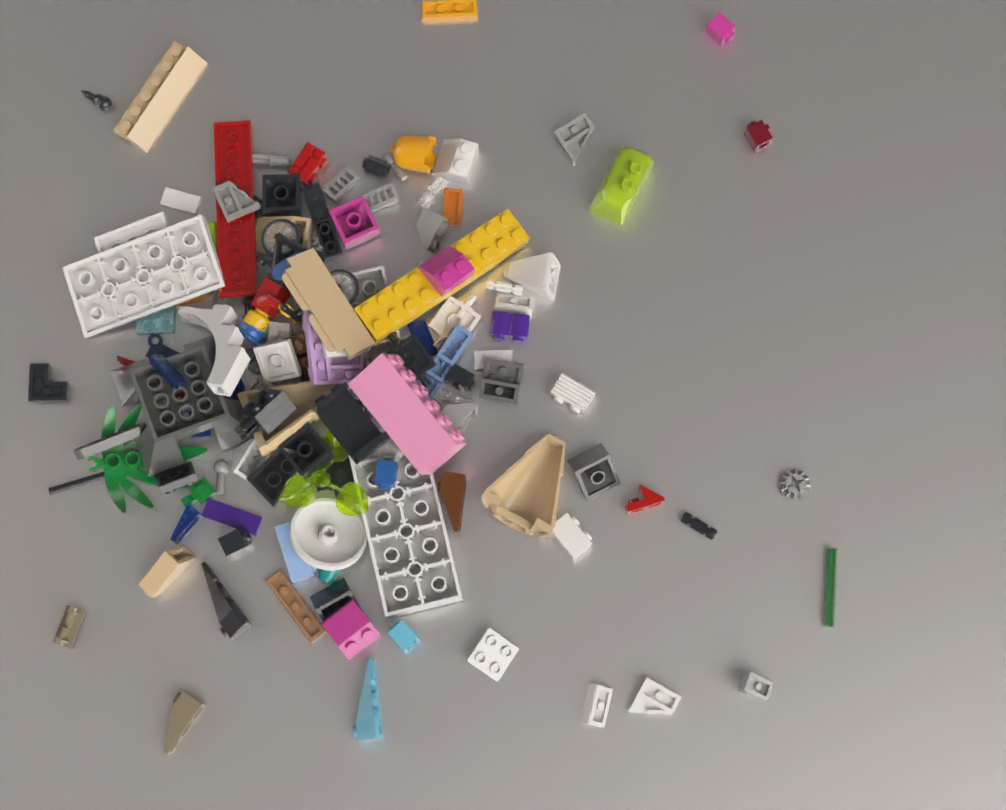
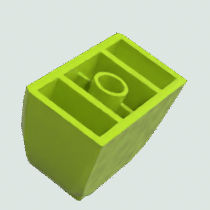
(621, 185)

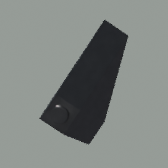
(228, 612)

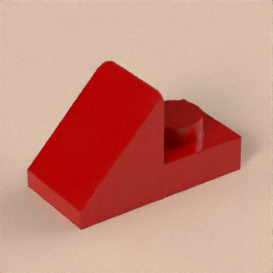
(649, 500)

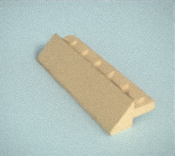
(160, 96)

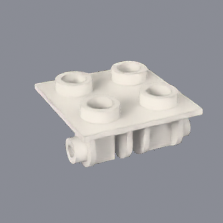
(492, 654)

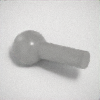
(390, 159)
(220, 467)

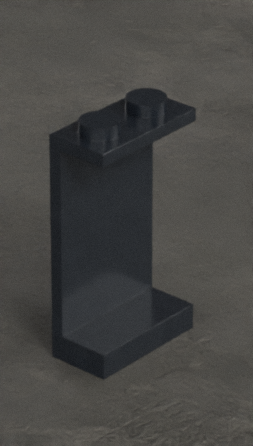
(349, 423)

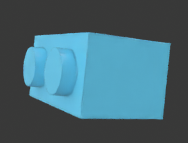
(403, 636)

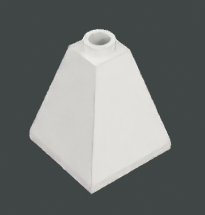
(536, 274)

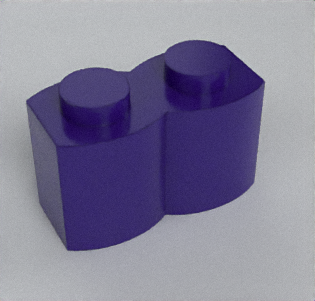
(509, 326)

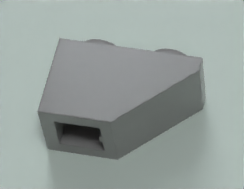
(431, 228)

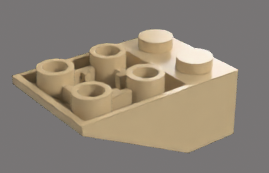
(303, 224)

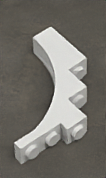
(230, 356)

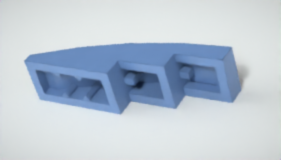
(447, 357)

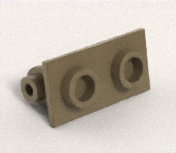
(69, 626)

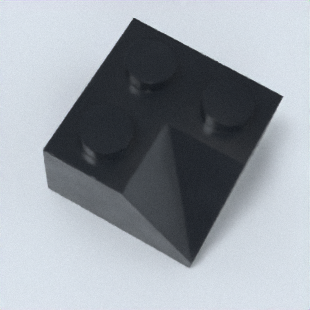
(306, 451)

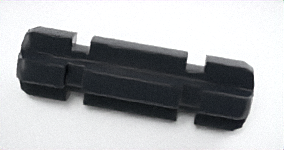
(698, 525)

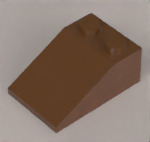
(452, 490)

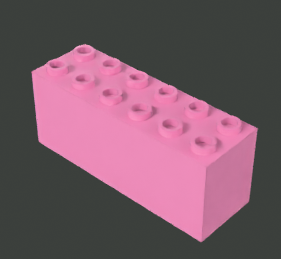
(407, 413)

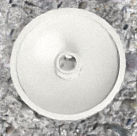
(327, 536)

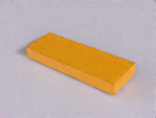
(449, 9)

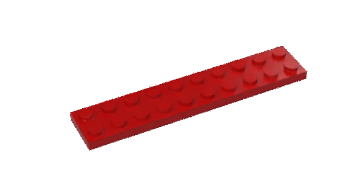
(238, 237)

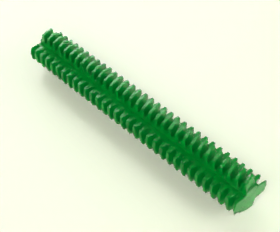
(830, 587)

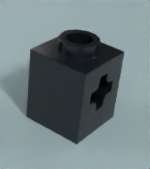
(235, 540)

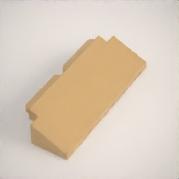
(330, 310)

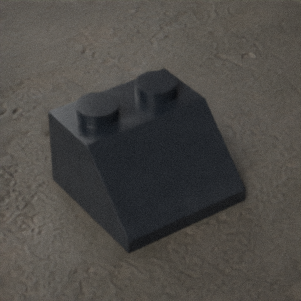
(282, 195)
(332, 598)

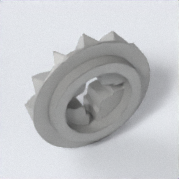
(792, 492)

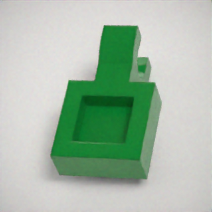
(199, 492)

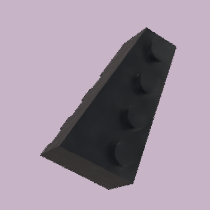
(272, 477)

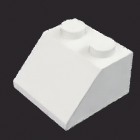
(456, 160)

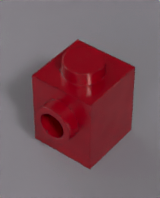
(758, 135)

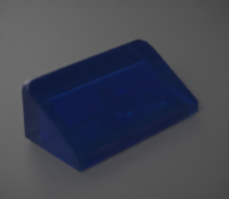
(423, 334)
(166, 370)

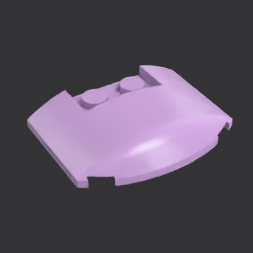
(328, 370)

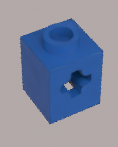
(386, 474)

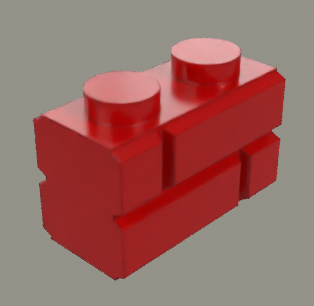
(308, 164)

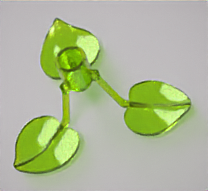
(299, 492)

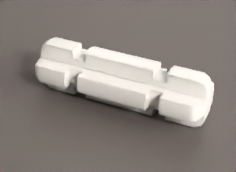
(504, 287)

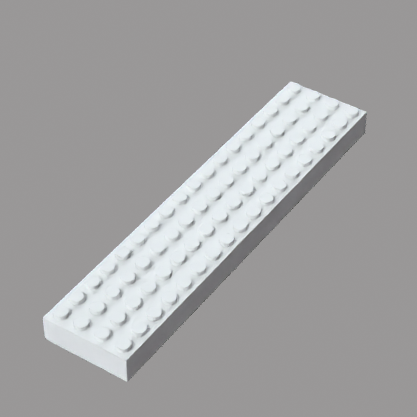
(407, 521)

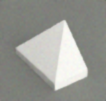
(246, 458)

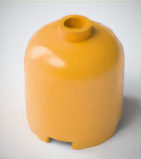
(414, 152)

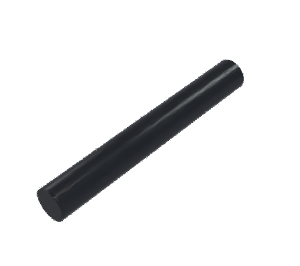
(76, 483)

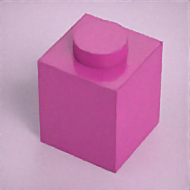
(720, 29)

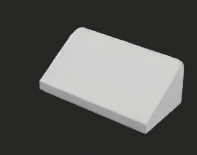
(513, 303)
(596, 705)

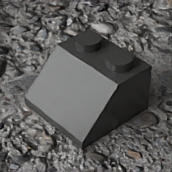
(594, 471)

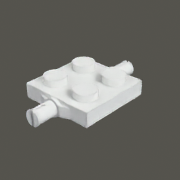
(451, 314)

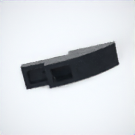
(322, 220)

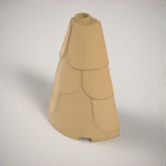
(303, 397)
(530, 489)

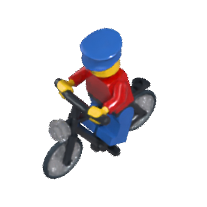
(280, 240)

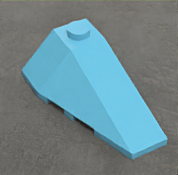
(368, 717)

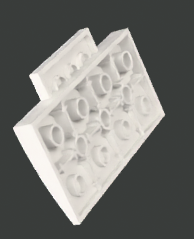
(143, 271)

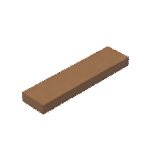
(295, 606)

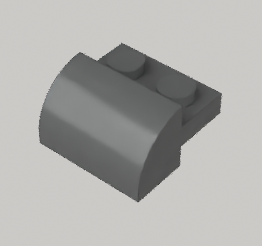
(501, 380)

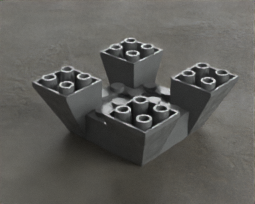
(166, 423)

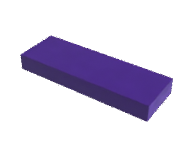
(231, 516)

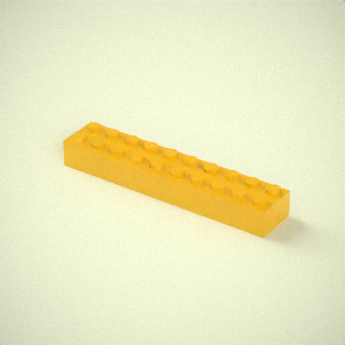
(415, 295)

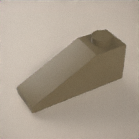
(182, 716)

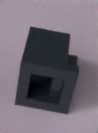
(460, 378)

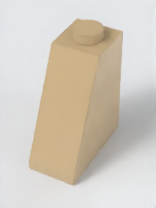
(166, 570)

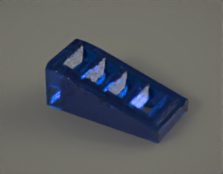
(186, 523)

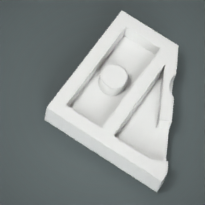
(655, 699)

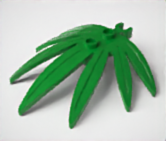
(124, 461)

